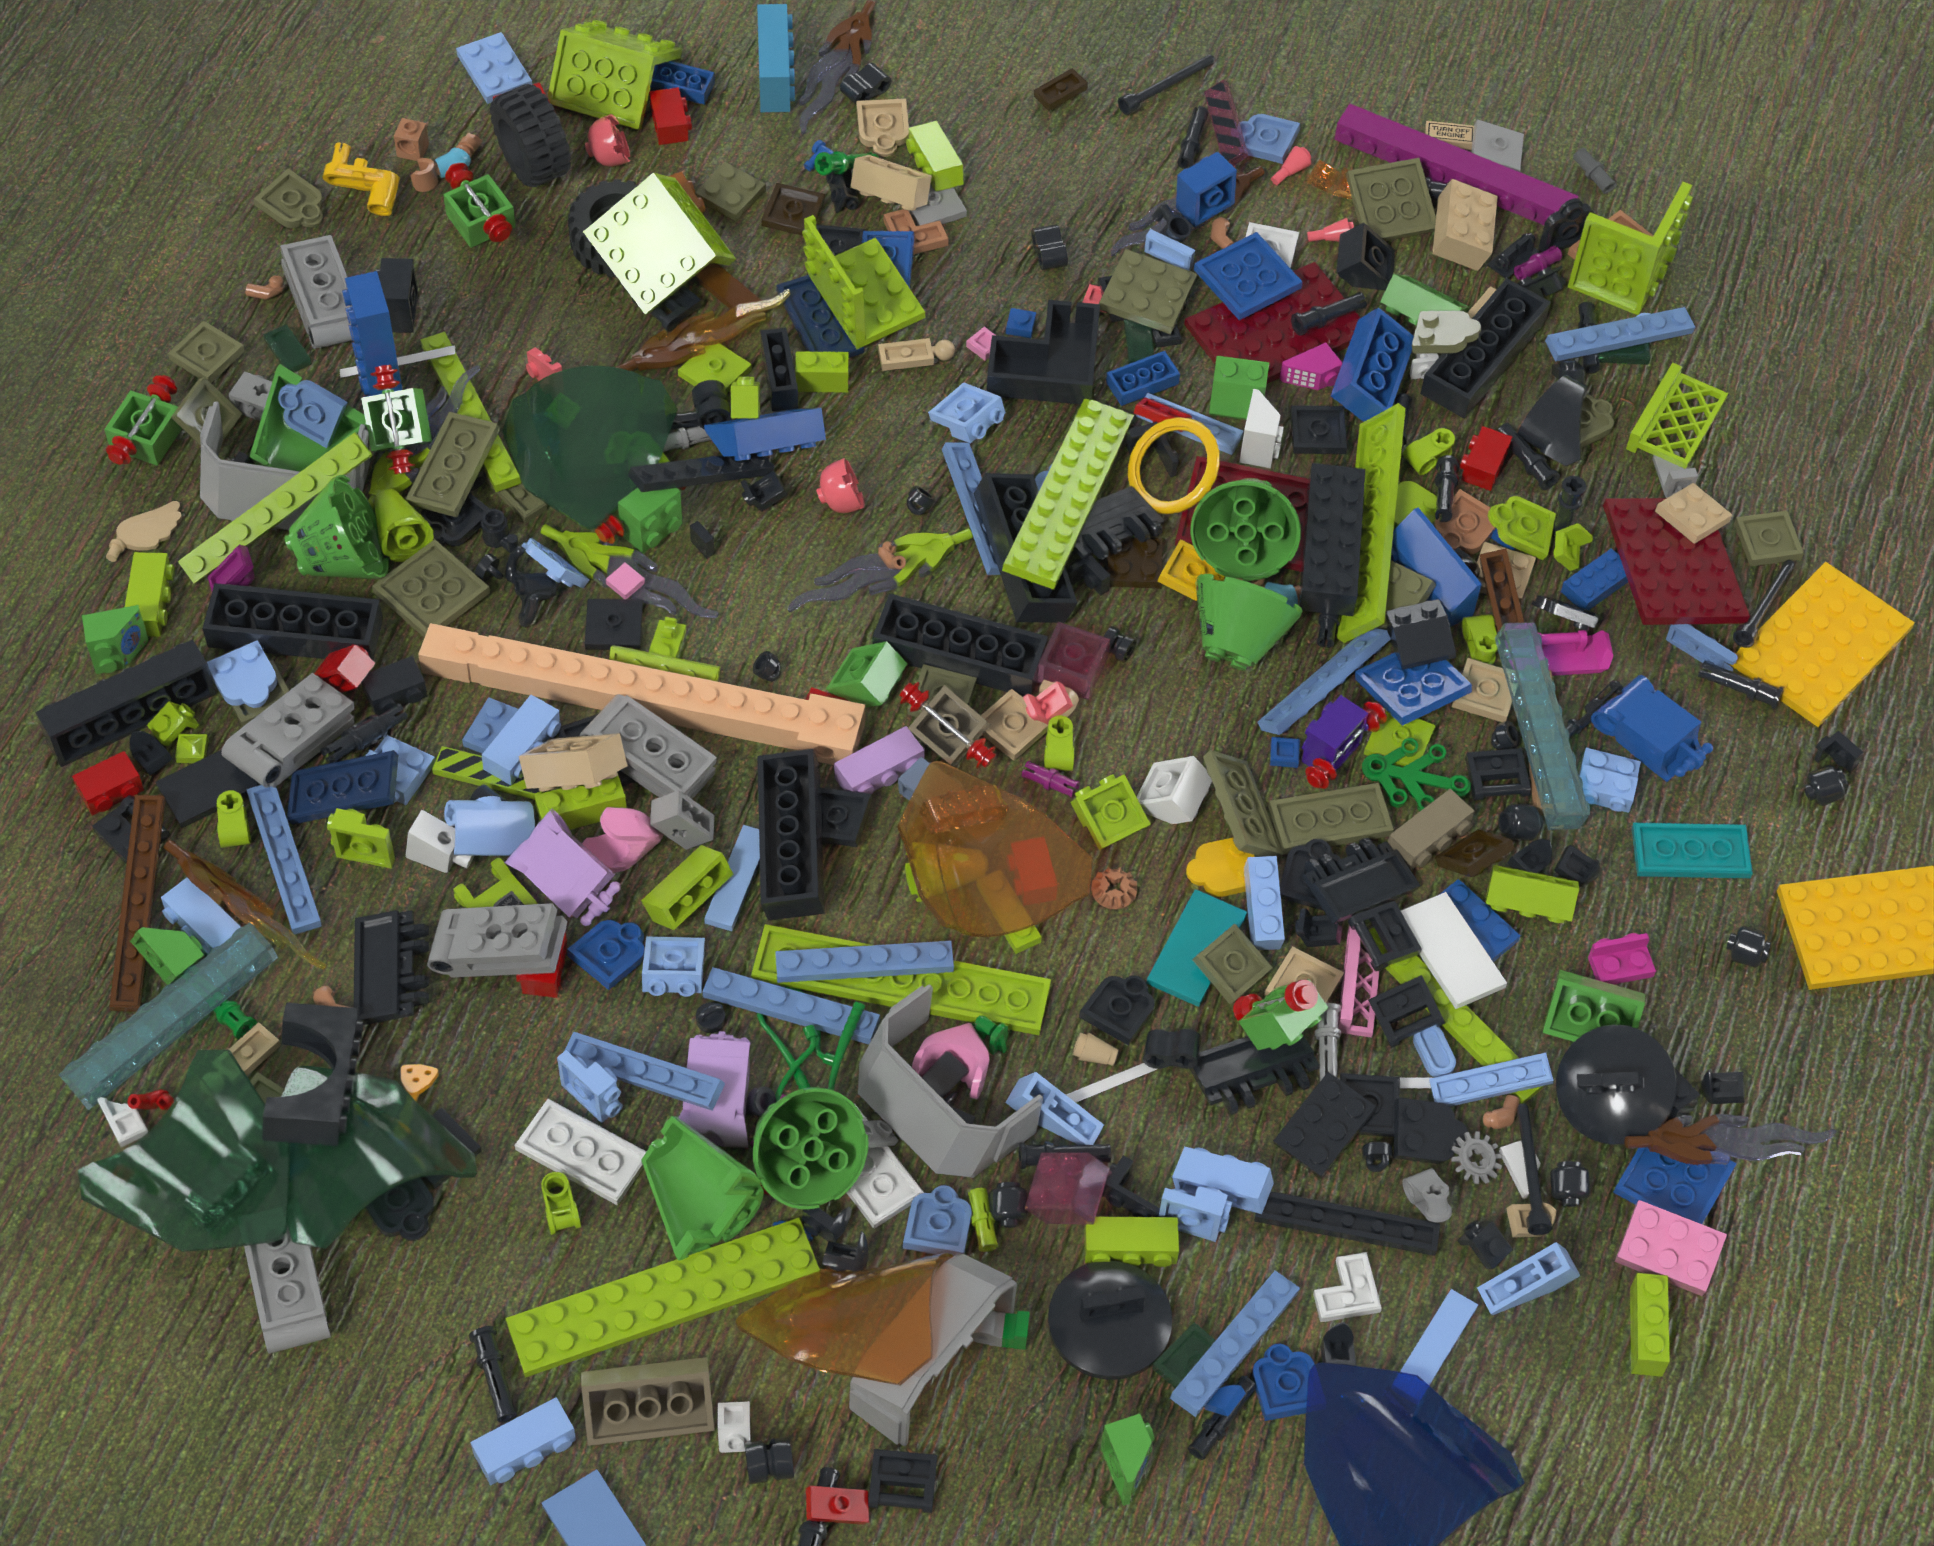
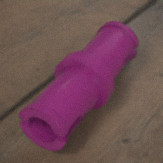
(1538, 262)
(1050, 779)

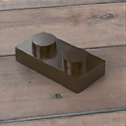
(1060, 89)

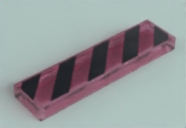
(1226, 122)

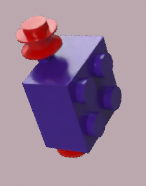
(1336, 737)

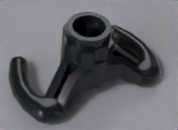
(529, 586)

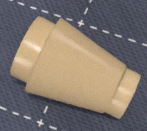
(1095, 1050)

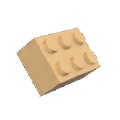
(1465, 224)
(573, 762)

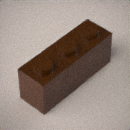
(1501, 588)

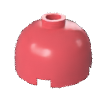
(607, 142)
(840, 488)

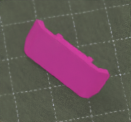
(1577, 652)

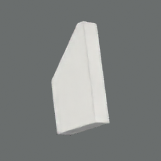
(124, 1121)
(1514, 1161)

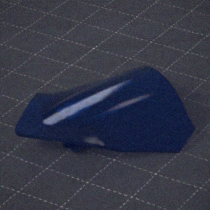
(1396, 1458)

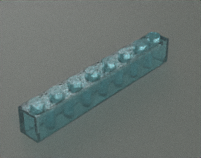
(1542, 726)
(168, 1015)

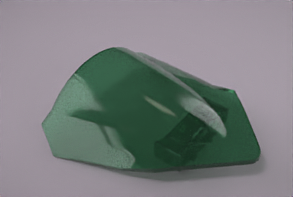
(583, 433)
(383, 1146)
(202, 1169)

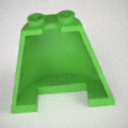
(285, 448)
(699, 1189)

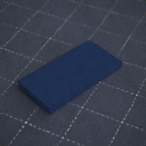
(814, 319)
(343, 785)

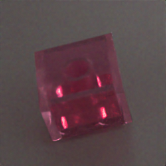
(1074, 659)
(1067, 1188)

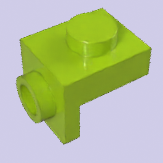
(1568, 545)
(171, 722)

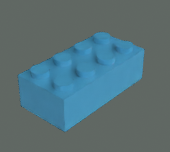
(775, 58)

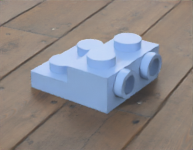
(968, 412)
(412, 767)
(1609, 779)
(673, 965)
(590, 1086)
(1198, 1214)

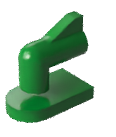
(998, 1033)

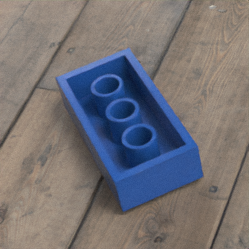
(693, 82)
(1142, 377)
(1595, 581)

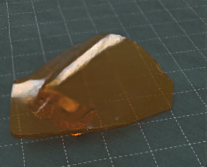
(988, 856)
(852, 1321)

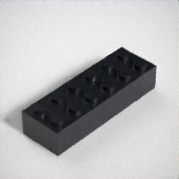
(1507, 325)
(1003, 506)
(1332, 539)
(290, 621)
(962, 643)
(124, 702)
(790, 835)

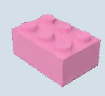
(1671, 1247)

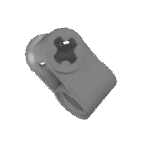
(1428, 1195)

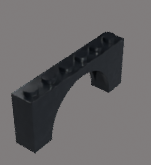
(318, 1113)

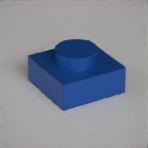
(1021, 323)

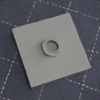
(1498, 144)
(941, 206)

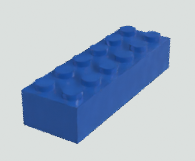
(370, 329)

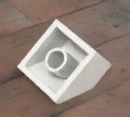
(1261, 433)
(1174, 790)

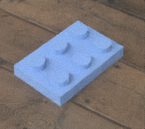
(493, 66)

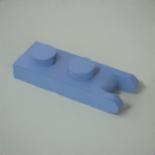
(1700, 646)

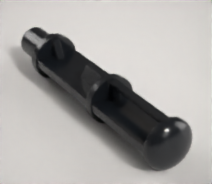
(1574, 726)

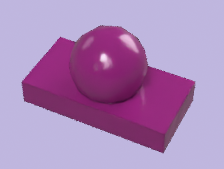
(234, 569)

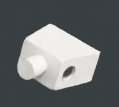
(433, 844)

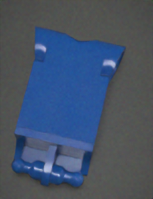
(1653, 729)

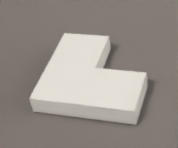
(1355, 1296)

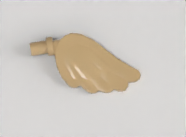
(145, 530)

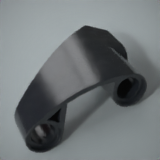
(1556, 421)

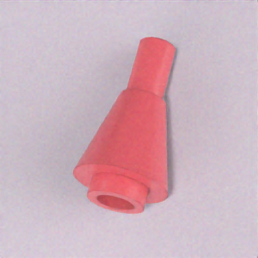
(1296, 161)
(1331, 232)

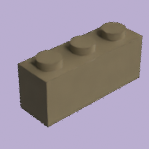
(1432, 829)

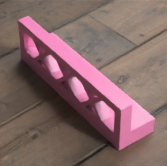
(1349, 986)

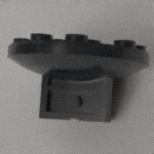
(1616, 1084)
(1109, 1320)

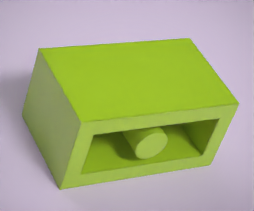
(822, 371)

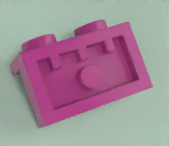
(1621, 959)

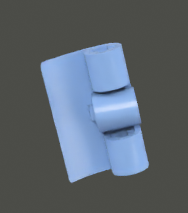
(489, 825)

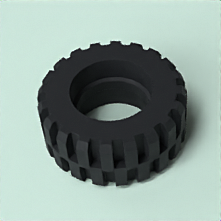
(530, 135)
(585, 212)

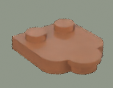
(1468, 525)

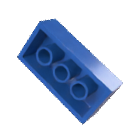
(1373, 365)

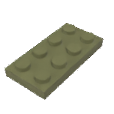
(452, 464)
(1242, 805)
(1332, 815)

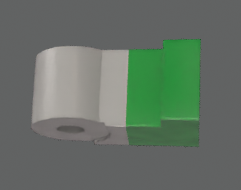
(1003, 1330)

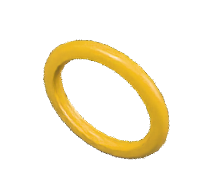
(1207, 480)

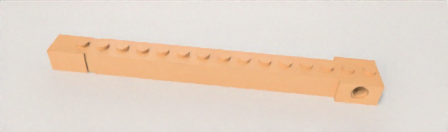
(821, 723)

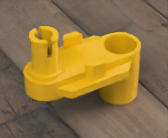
(380, 183)

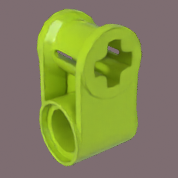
(1425, 452)
(1480, 637)
(1059, 744)
(232, 820)
(560, 1207)

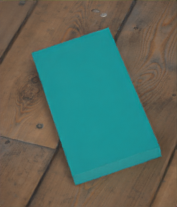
(1691, 850)
(1197, 928)

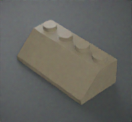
(647, 1401)

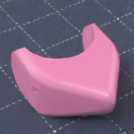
(626, 838)
(963, 1044)

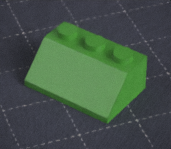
(1412, 296)
(1586, 1004)

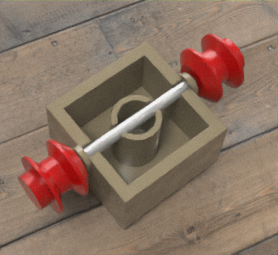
(948, 725)

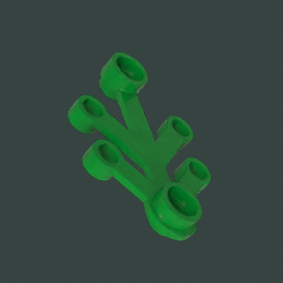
(1411, 774)

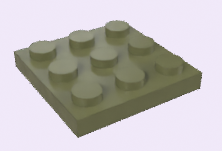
(1392, 199)
(1147, 291)
(431, 588)

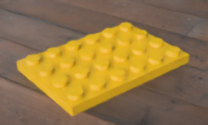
(1823, 643)
(1862, 926)

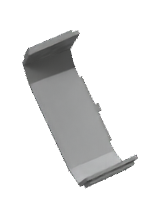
(235, 487)
(920, 1113)
(961, 1300)

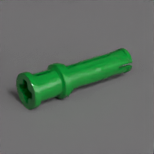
(836, 162)
(229, 1012)

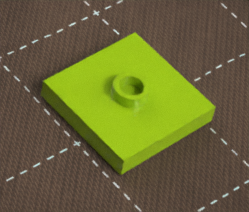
(715, 364)
(1392, 735)

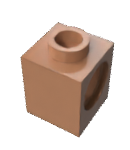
(411, 139)

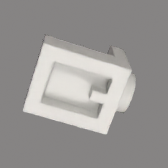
(1422, 364)
(733, 1426)

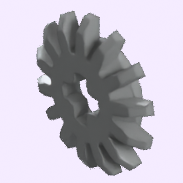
(1480, 1147)

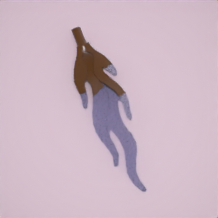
(844, 56)
(1242, 183)
(1722, 1141)

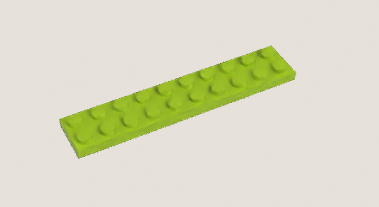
(1380, 456)
(1068, 494)
(959, 995)
(661, 1297)

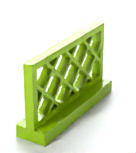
(1660, 403)

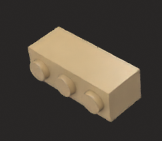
(890, 182)

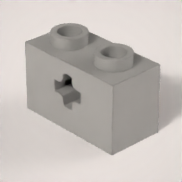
(250, 395)
(682, 820)

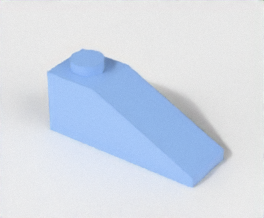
(1057, 1111)
(1529, 1279)

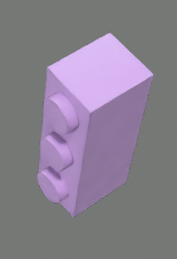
(878, 763)

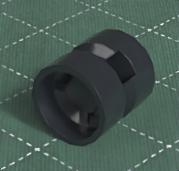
(711, 403)
(769, 1460)

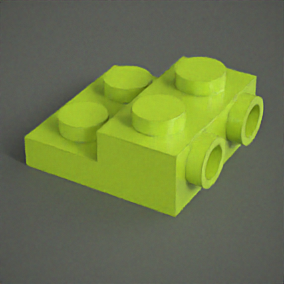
(1110, 811)
(359, 841)

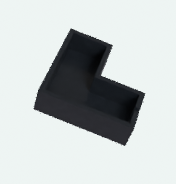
(1049, 368)

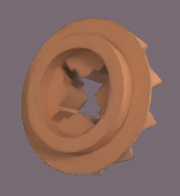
(1114, 899)

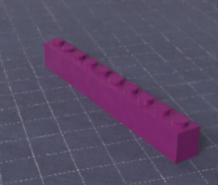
(1445, 162)

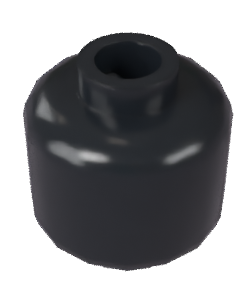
(1825, 785)
(1520, 822)
(1749, 946)
(1570, 1183)
(1008, 1204)

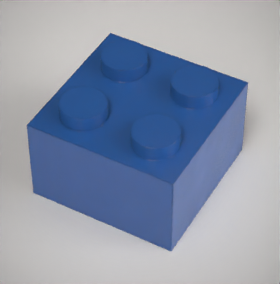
(1206, 188)

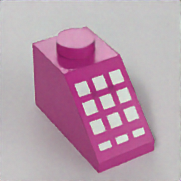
(1312, 369)

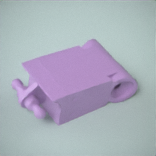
(564, 869)
(727, 1060)

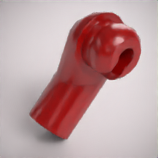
(151, 1100)

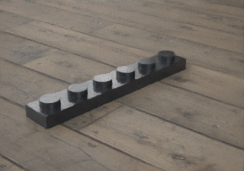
(698, 472)
(1350, 1223)

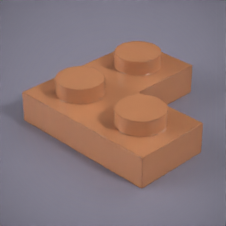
(927, 236)

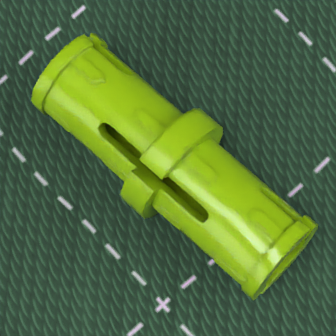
(982, 1219)

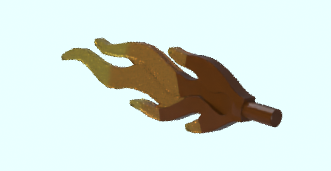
(699, 331)
(242, 902)

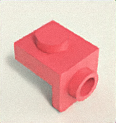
(1049, 703)

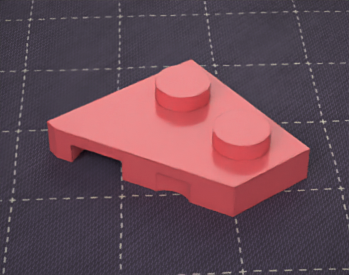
(539, 365)

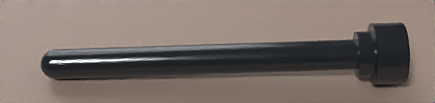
(1130, 102)
(1747, 633)
(1538, 1220)

